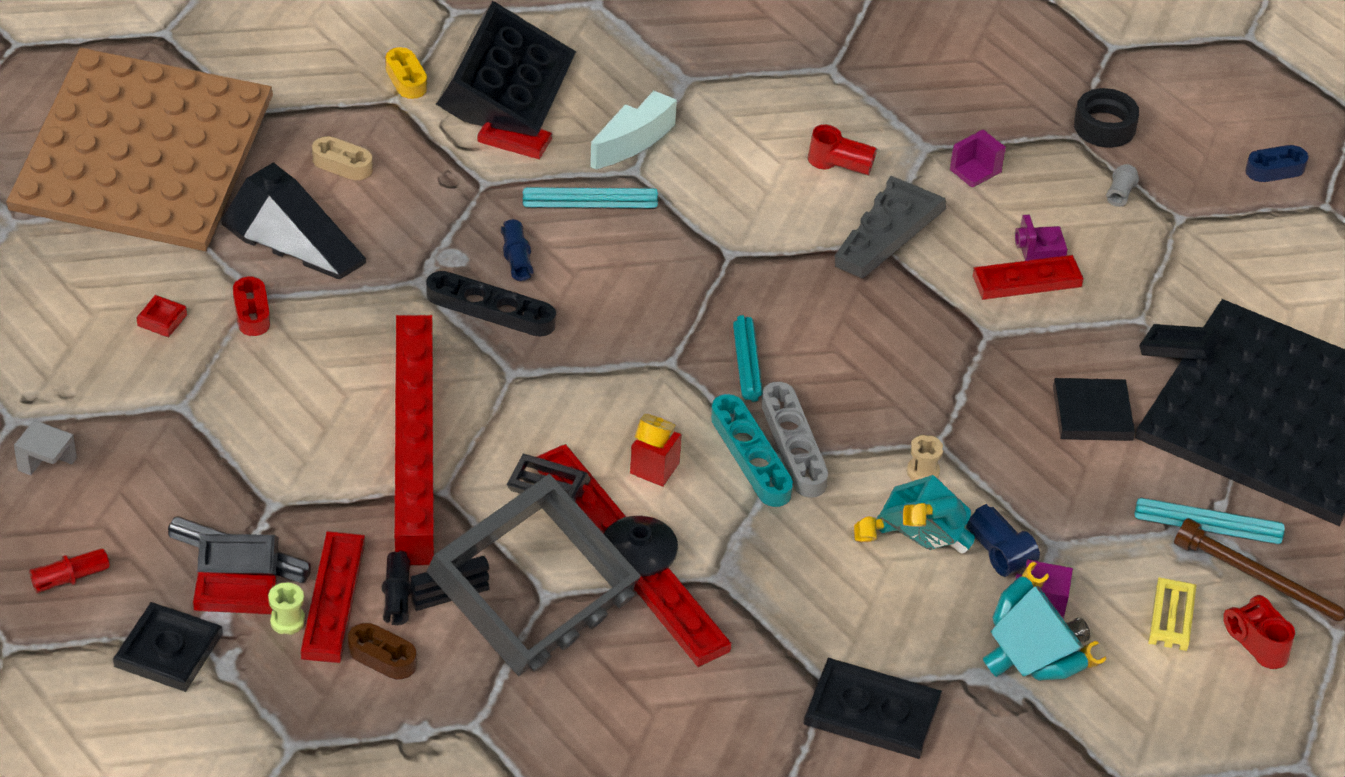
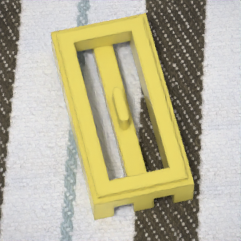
(1169, 636)

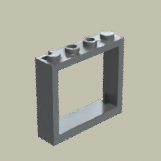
(582, 533)

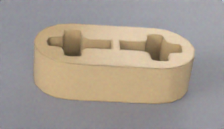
(342, 158)

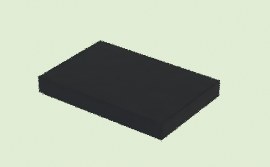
(873, 708)

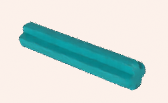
(747, 358)

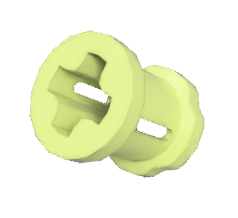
(286, 605)

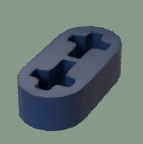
(1276, 163)

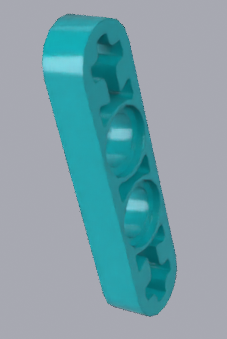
(756, 448)

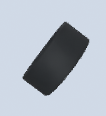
(1104, 133)

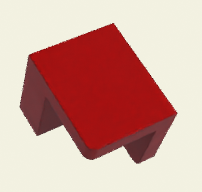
(654, 462)

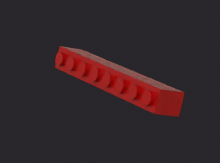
(414, 439)

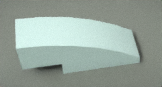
(633, 130)

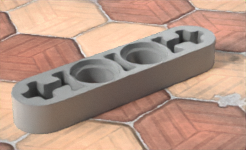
(797, 438)

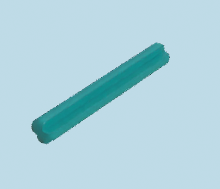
(589, 197)
(1211, 520)

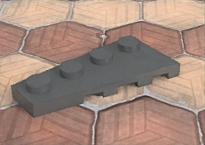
(890, 223)

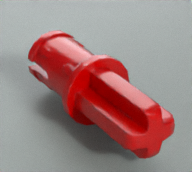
(68, 570)

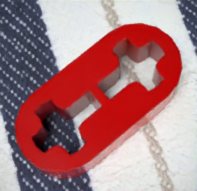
(246, 306)

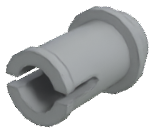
(1124, 180)

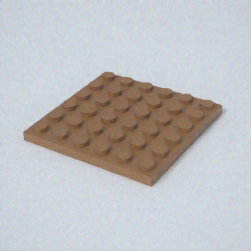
(141, 149)

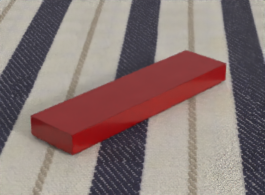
(333, 597)

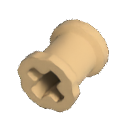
(925, 457)

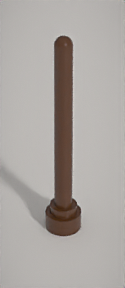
(1193, 537)

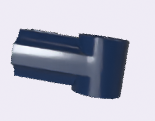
(1006, 546)

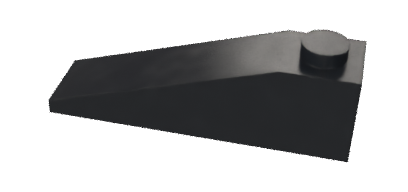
(283, 216)

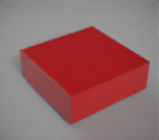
(161, 316)

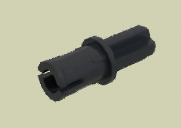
(396, 588)

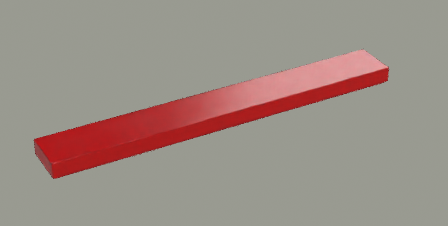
(661, 592)

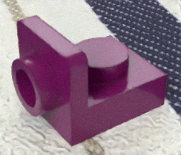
(1039, 241)

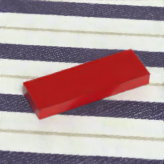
(1027, 277)

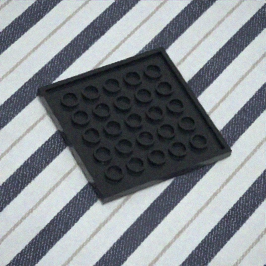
(1260, 412)

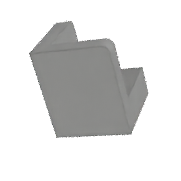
(45, 444)

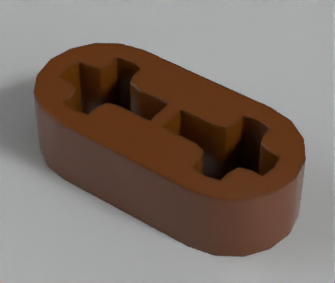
(382, 651)

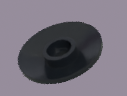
(644, 543)

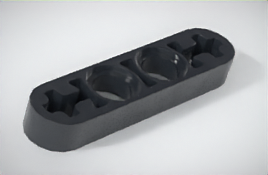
(451, 290)

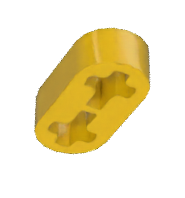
(401, 68)
(654, 430)

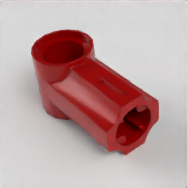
(831, 149)

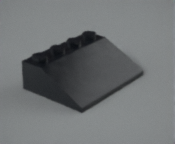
(506, 74)

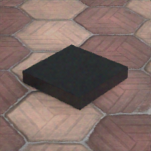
(1093, 409)
(168, 646)

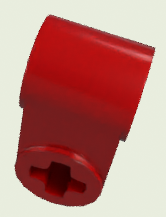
(1262, 631)

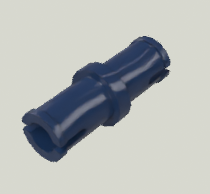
(517, 250)

